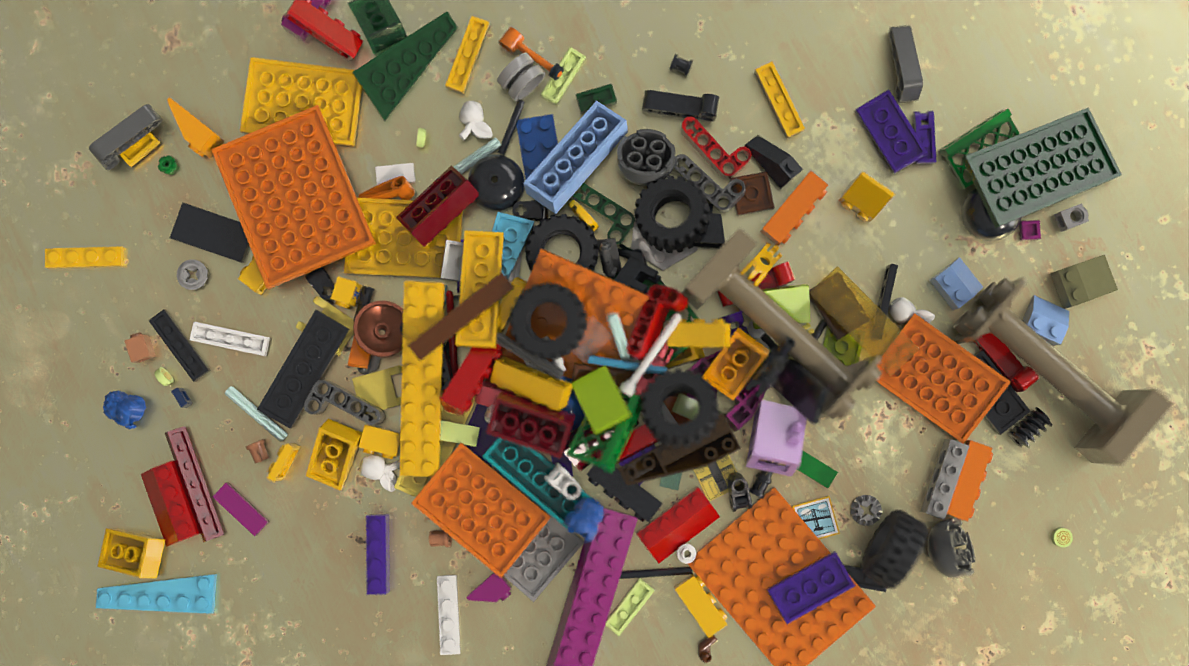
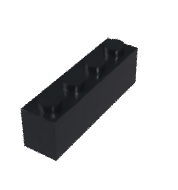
(630, 496)

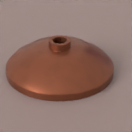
(376, 317)

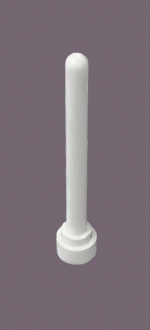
(630, 385)

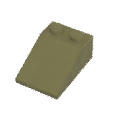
(1084, 281)

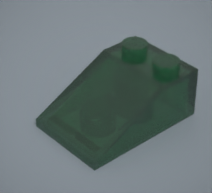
(378, 23)

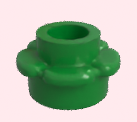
(167, 169)

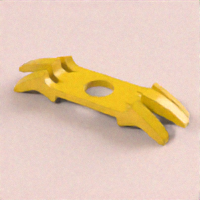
(759, 266)

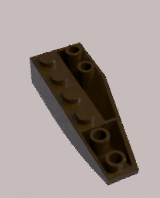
(668, 461)

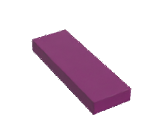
(240, 509)

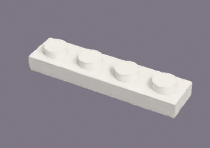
(229, 338)
(448, 614)

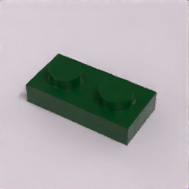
(603, 94)

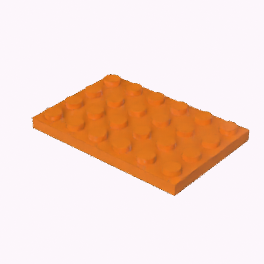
(944, 381)
(481, 510)

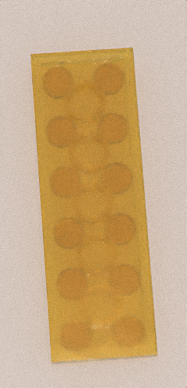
(864, 320)

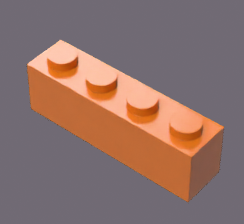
(794, 208)
(969, 481)

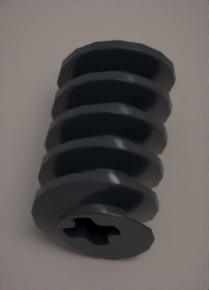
(1029, 428)

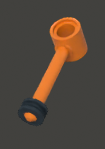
(513, 40)

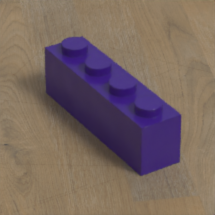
(377, 554)

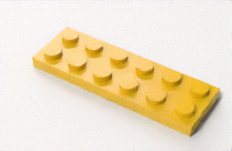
(479, 266)

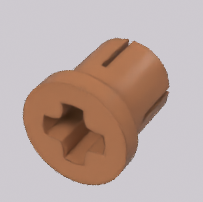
(257, 447)
(440, 538)

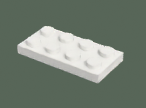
(453, 262)

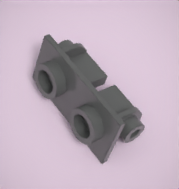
(609, 257)

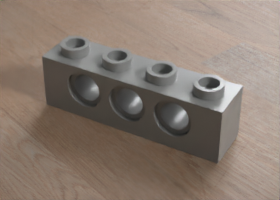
(945, 478)

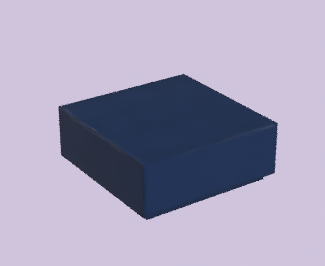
(182, 397)

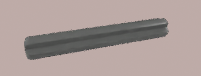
(540, 363)

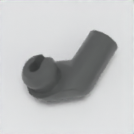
(372, 366)

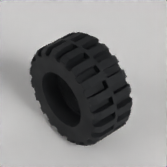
(662, 193)
(563, 225)
(522, 315)
(676, 383)
(894, 549)

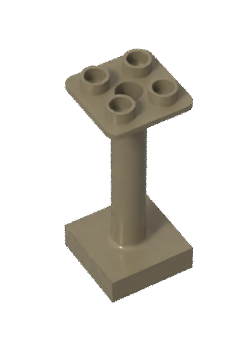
(724, 275)
(1118, 422)

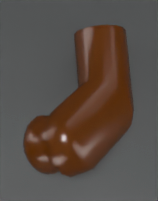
(704, 650)

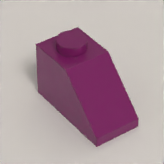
(491, 590)

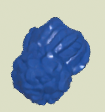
(124, 408)
(585, 518)

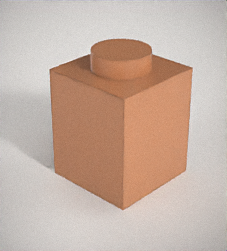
(139, 348)

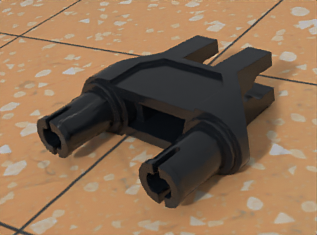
(636, 270)
(771, 367)

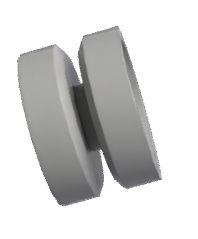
(521, 76)

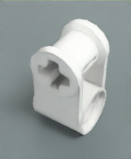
(562, 481)

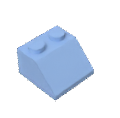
(956, 284)
(1047, 320)

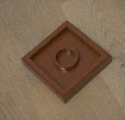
(757, 195)

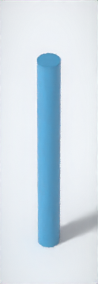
(625, 364)

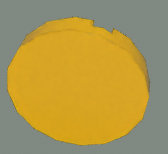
(583, 215)

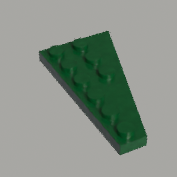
(397, 69)

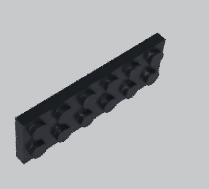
(303, 368)

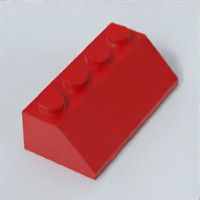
(324, 29)
(469, 379)
(170, 503)
(677, 524)

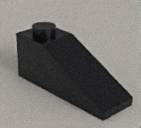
(775, 161)

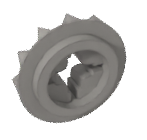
(183, 274)
(857, 511)

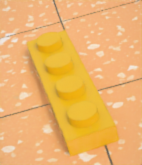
(467, 54)
(779, 99)
(84, 257)

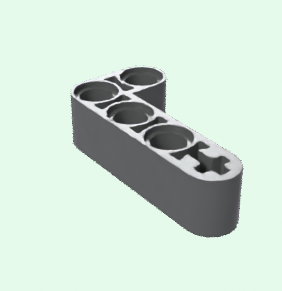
(906, 63)
(124, 135)
(705, 181)
(347, 405)

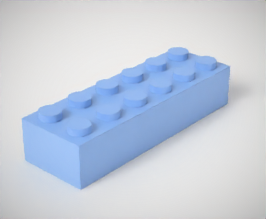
(576, 157)

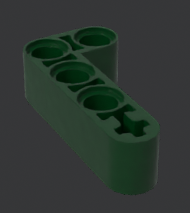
(598, 209)

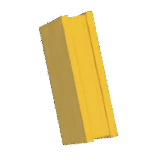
(508, 302)

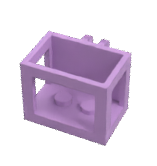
(776, 437)

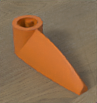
(391, 189)

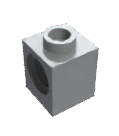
(1064, 220)

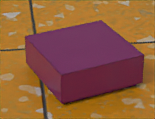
(1030, 230)

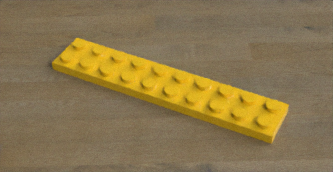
(421, 382)

